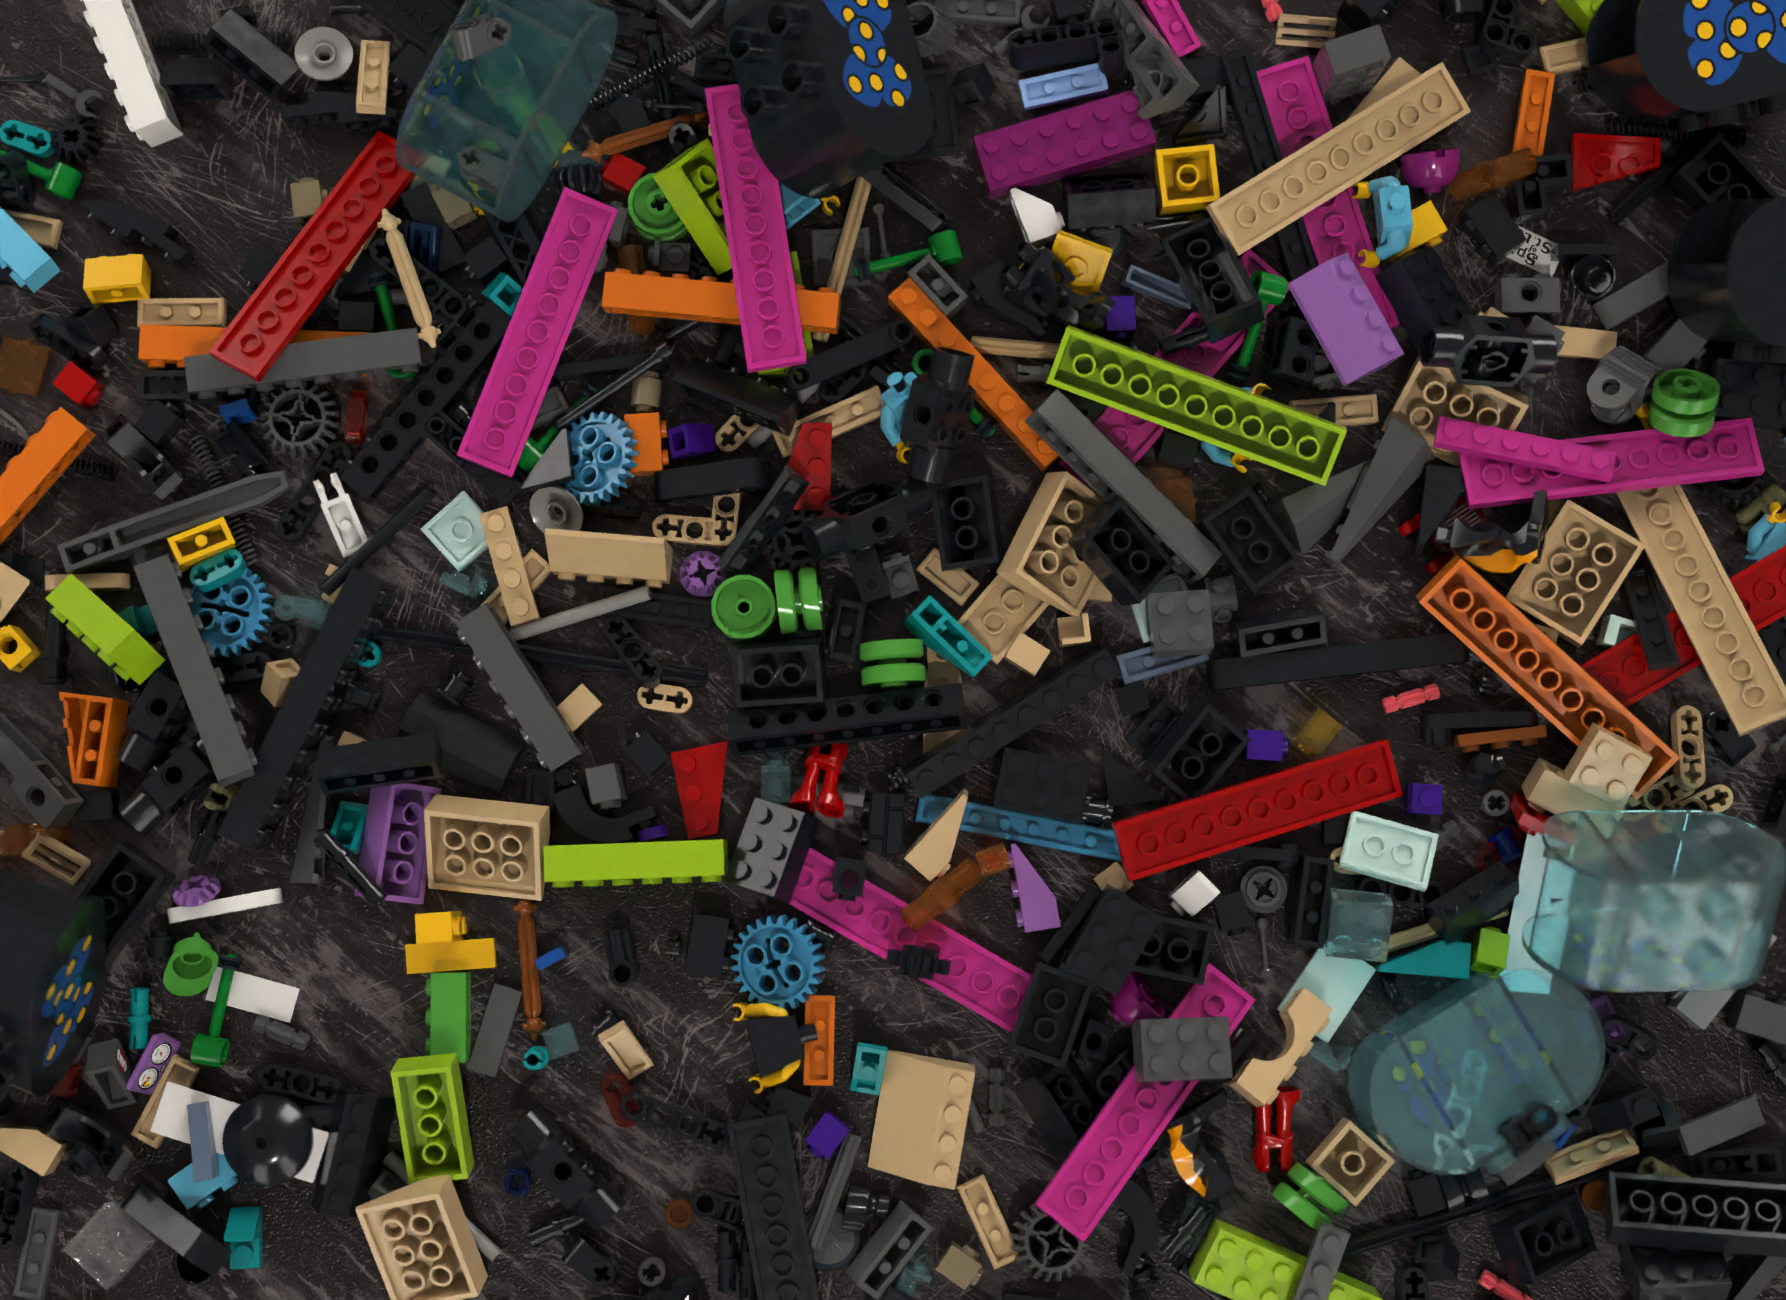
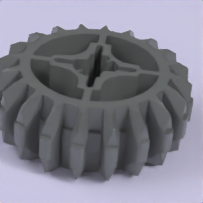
(299, 432)
(1044, 1253)

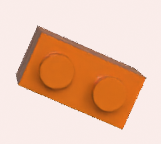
(649, 432)

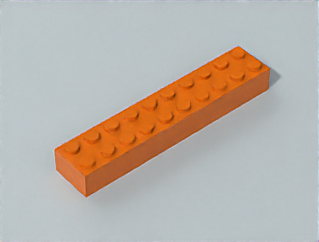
(1535, 663)

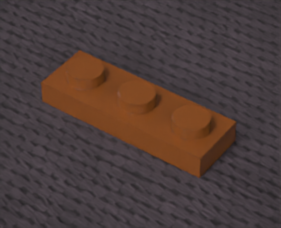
(1499, 738)

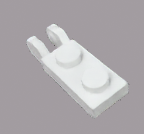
(341, 518)

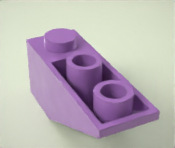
(1036, 901)

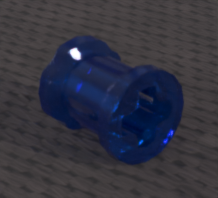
(1505, 845)

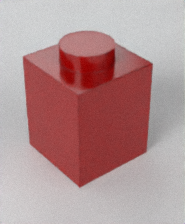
(622, 173)
(79, 385)

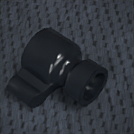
(861, 1203)

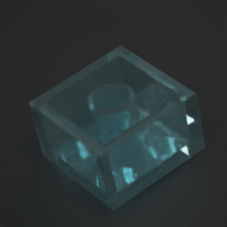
(1358, 925)

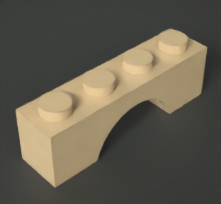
(1302, 1018)

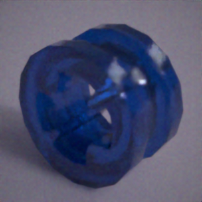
(509, 1179)

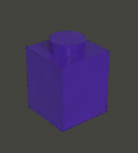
(1121, 320)
(691, 441)
(1265, 746)
(1423, 799)
(826, 1135)

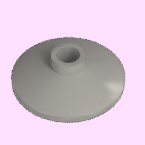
(319, 43)
(556, 509)

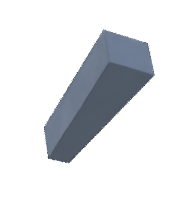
(1154, 286)
(202, 1142)

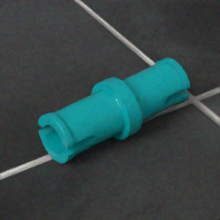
(139, 1017)
(530, 1060)

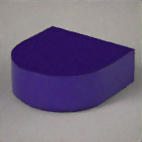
(652, 833)

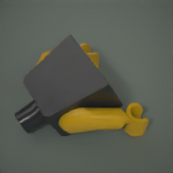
(774, 1041)

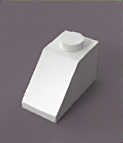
(1035, 217)
(1192, 894)

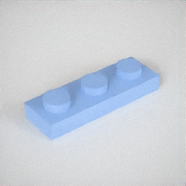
(1062, 86)

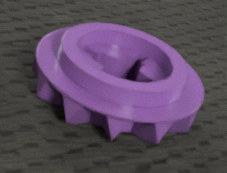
(690, 567)
(196, 890)

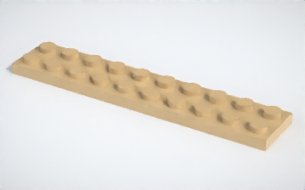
(1338, 159)
(1707, 606)

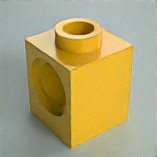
(25, 652)

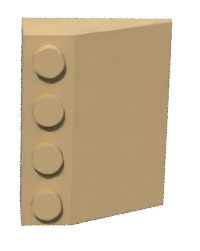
(1435, 393)
(1039, 553)
(609, 557)
(1576, 574)
(486, 846)
(921, 1118)
(423, 1242)

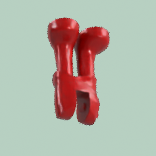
(828, 801)
(1283, 1139)

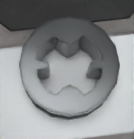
(1494, 794)
(645, 1265)

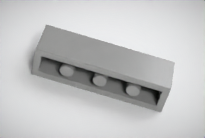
(1700, 1007)

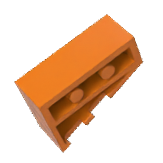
(94, 736)

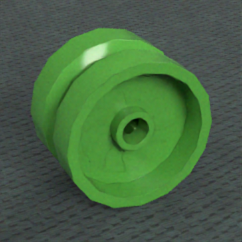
(643, 207)
(1683, 402)
(729, 600)
(793, 600)
(892, 666)
(1311, 1196)

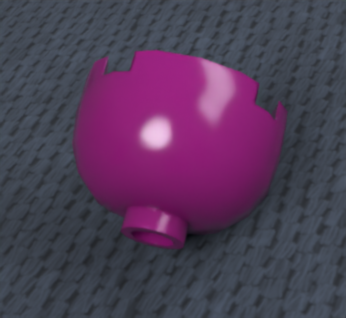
(1430, 168)
(1135, 1001)

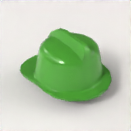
(190, 966)

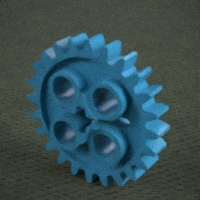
(600, 458)
(219, 630)
(800, 953)

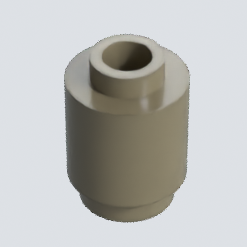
(646, 392)

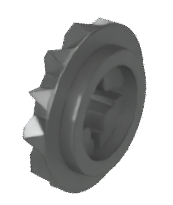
(1277, 888)

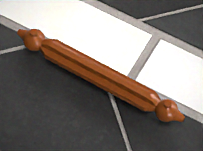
(641, 136)
(529, 970)

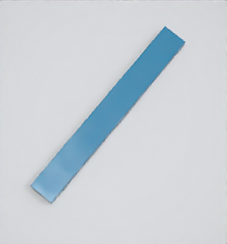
(1025, 828)

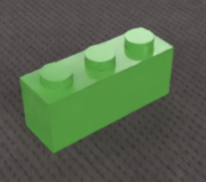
(449, 1014)

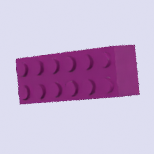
(1062, 144)

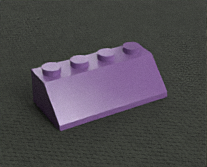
(1345, 319)
(395, 841)

